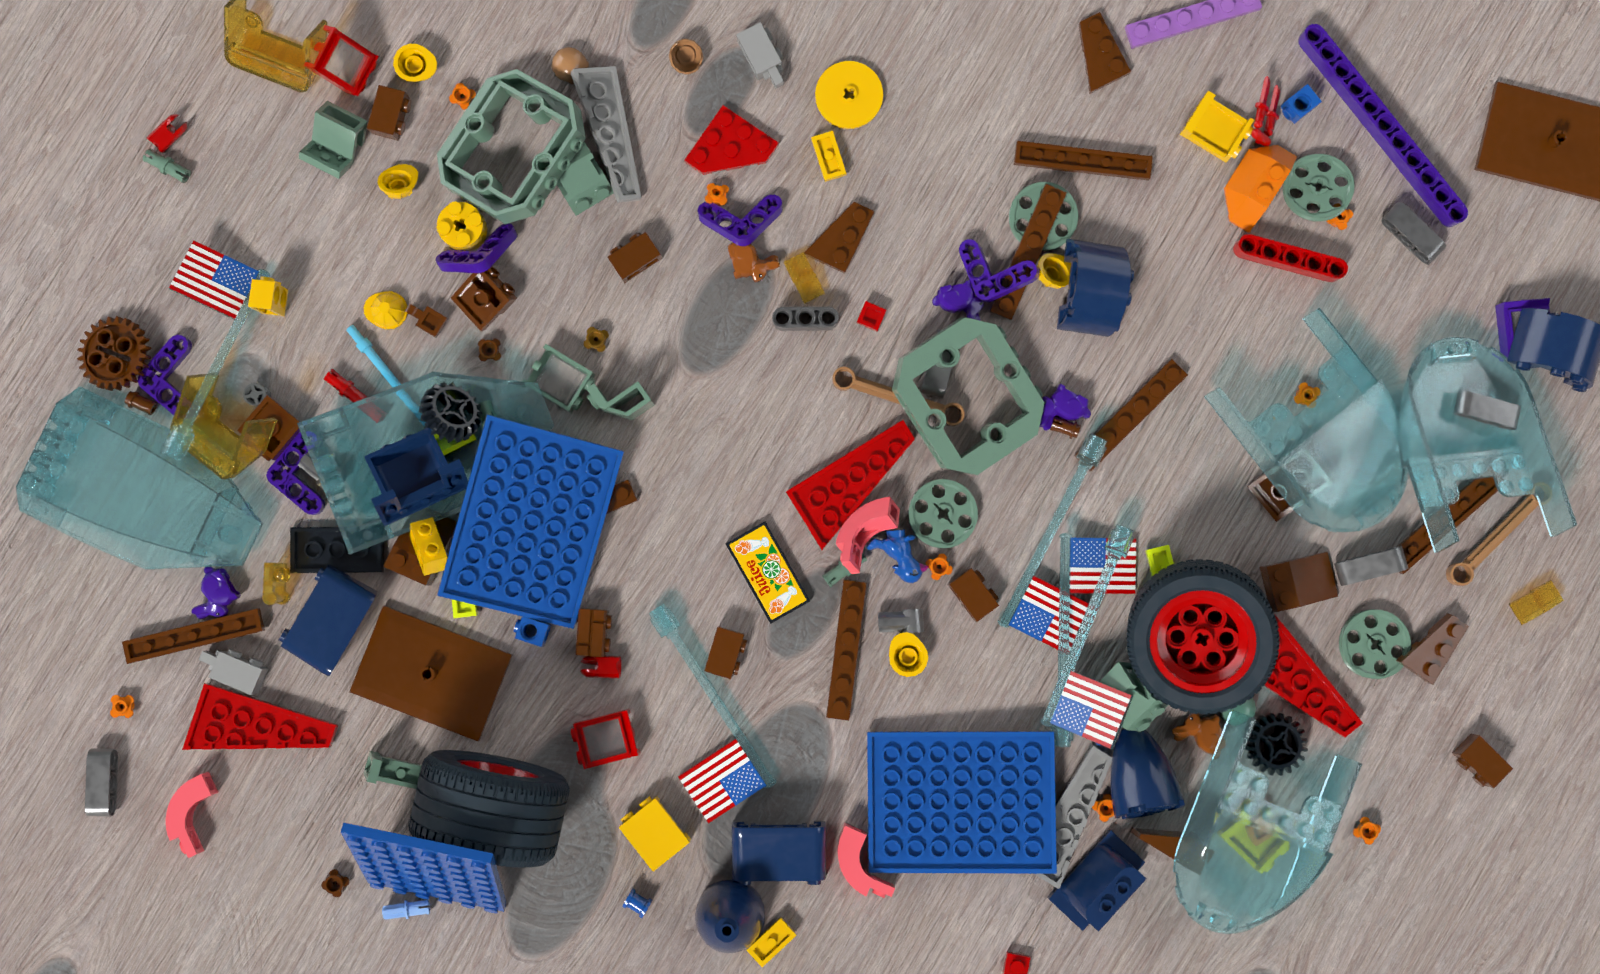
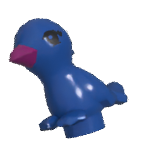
(899, 548)

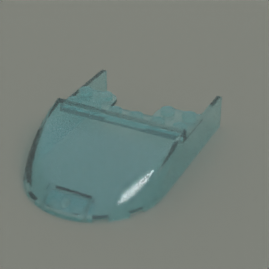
(1450, 448)
(1340, 453)
(1246, 855)

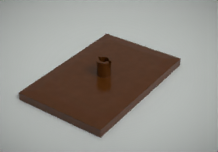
(1542, 141)
(462, 670)

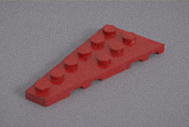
(840, 488)
(1307, 688)
(243, 722)

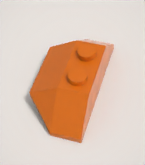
(1256, 184)

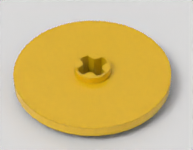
(849, 77)

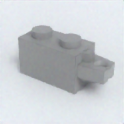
(761, 54)
(235, 670)

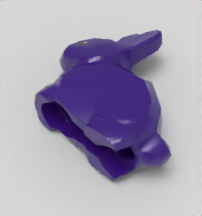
(959, 299)
(1065, 405)
(218, 591)

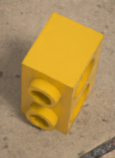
(268, 296)
(428, 546)

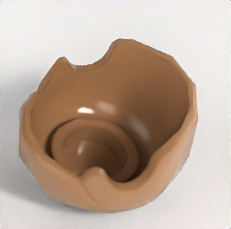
(685, 56)
(565, 61)

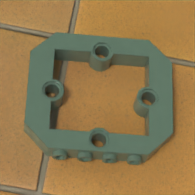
(477, 127)
(1018, 383)

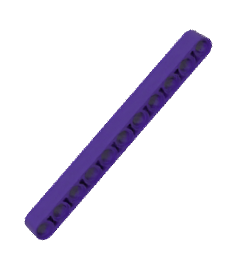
(1393, 130)

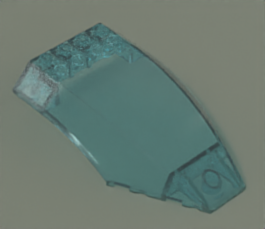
(347, 434)
(111, 487)

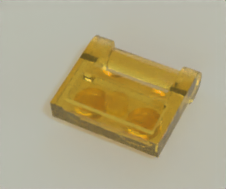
(275, 579)

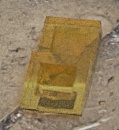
(803, 277)
(1536, 602)

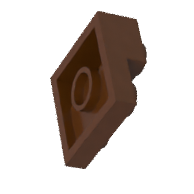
(484, 297)
(284, 430)

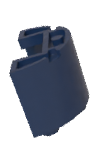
(1096, 288)
(1557, 343)

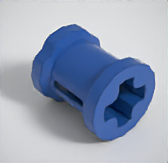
(637, 903)

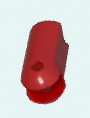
(166, 133)
(604, 667)

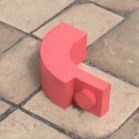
(862, 526)
(181, 810)
(848, 851)

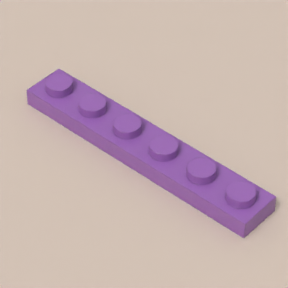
(1187, 20)

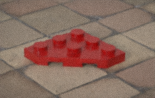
(730, 145)

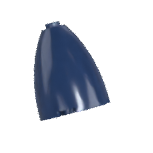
(1142, 777)
(729, 916)

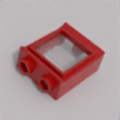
(343, 62)
(604, 739)

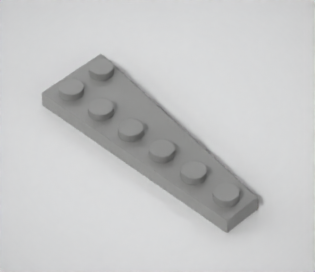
(606, 116)
(1074, 808)

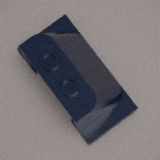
(413, 476)
(1099, 883)

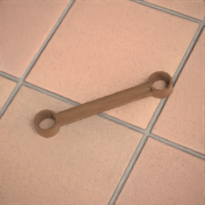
(885, 392)
(1473, 560)

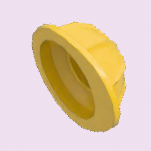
(414, 63)
(398, 181)
(1054, 271)
(386, 309)
(907, 655)

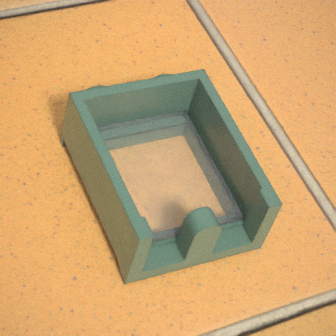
(561, 379)

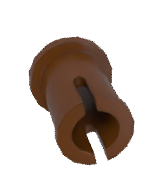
(141, 403)
(1065, 427)

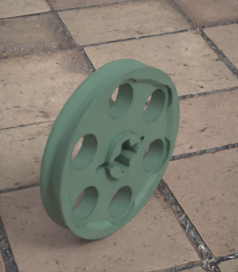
(1328, 185)
(1033, 192)
(946, 502)
(1364, 644)

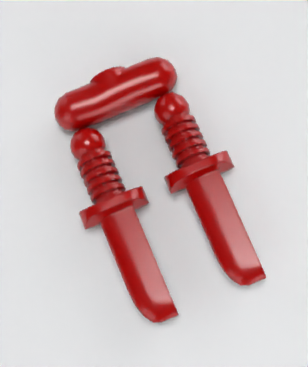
(1262, 111)

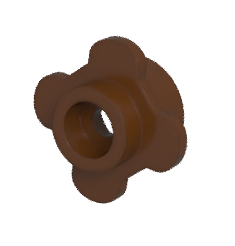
(483, 349)
(328, 884)

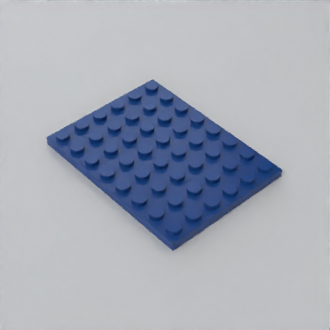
(530, 522)
(961, 802)
(426, 868)

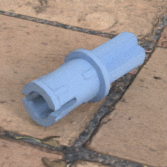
(405, 909)

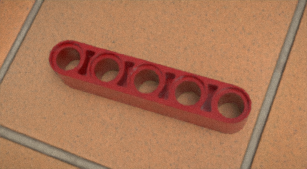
(1300, 255)

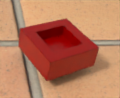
(871, 316)
(1016, 963)

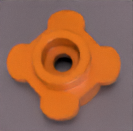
(456, 94)
(717, 199)
(1341, 223)
(1300, 397)
(940, 560)
(128, 703)
(1104, 815)
(1374, 830)

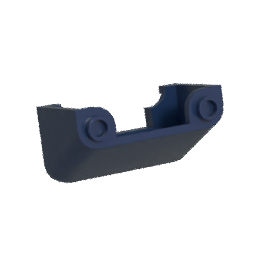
(328, 619)
(779, 852)

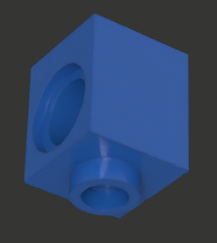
(1306, 97)
(542, 631)

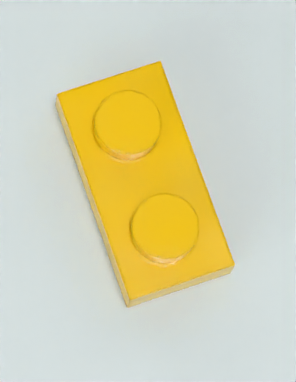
(828, 156)
(771, 942)

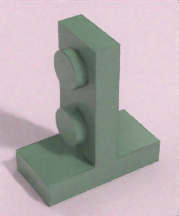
(391, 771)

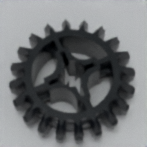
(455, 414)
(1271, 751)

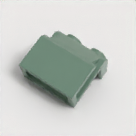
(334, 139)
(584, 182)
(598, 401)
(1144, 705)

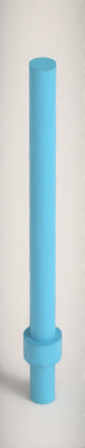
(365, 346)

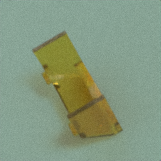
(267, 54)
(216, 443)

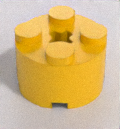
(459, 214)

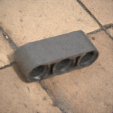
(1413, 233)
(794, 314)
(937, 378)
(1487, 410)
(1371, 566)
(101, 782)

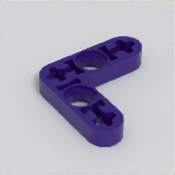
(739, 226)
(483, 258)
(987, 279)
(160, 382)
(290, 478)

